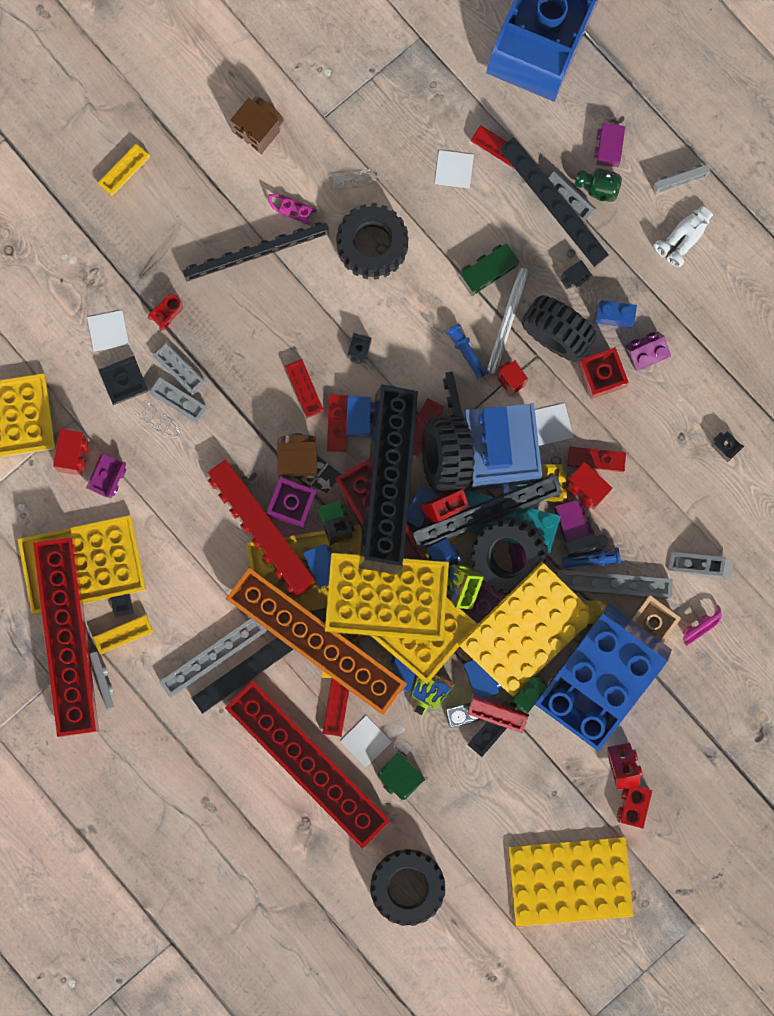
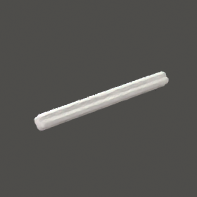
(507, 321)

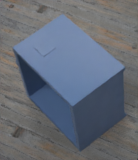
(524, 450)

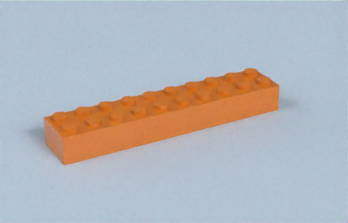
(308, 637)

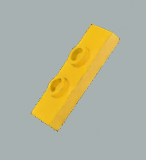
(123, 169)
(123, 634)

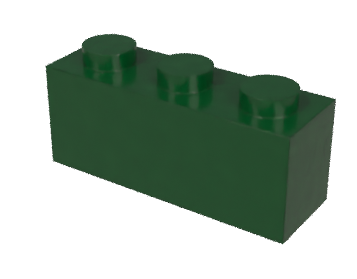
(488, 269)

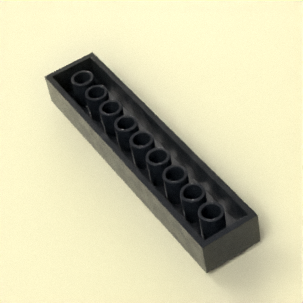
(388, 480)

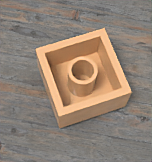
(656, 618)

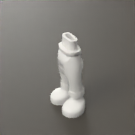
(692, 228)

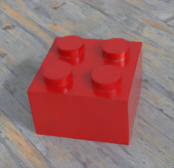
(603, 373)
(71, 452)
(588, 486)

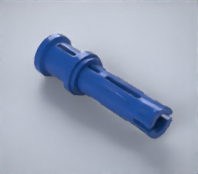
(462, 344)
(601, 558)

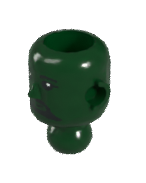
(601, 185)

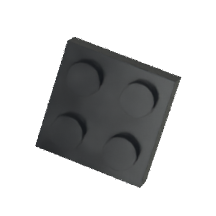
(123, 380)

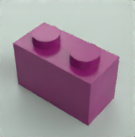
(610, 145)
(572, 521)

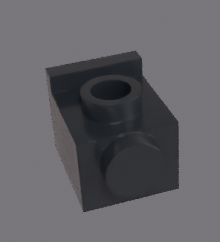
(575, 275)
(359, 356)
(726, 453)
(340, 523)

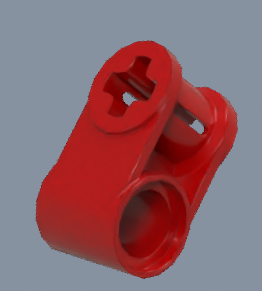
(165, 313)

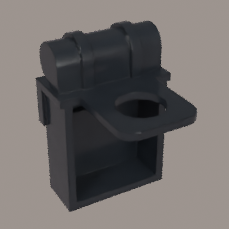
(586, 544)

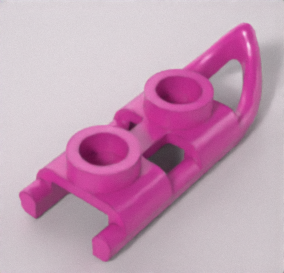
(288, 206)
(691, 633)

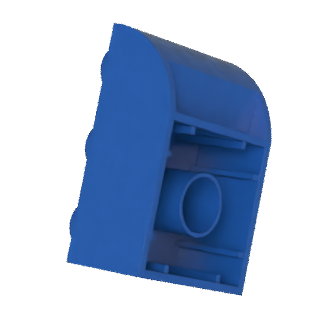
(540, 43)
(604, 677)

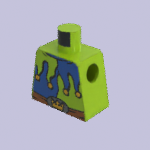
(463, 586)
(430, 694)

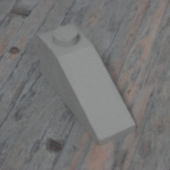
(701, 565)

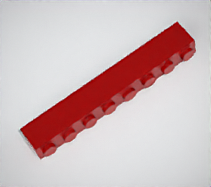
(261, 528)

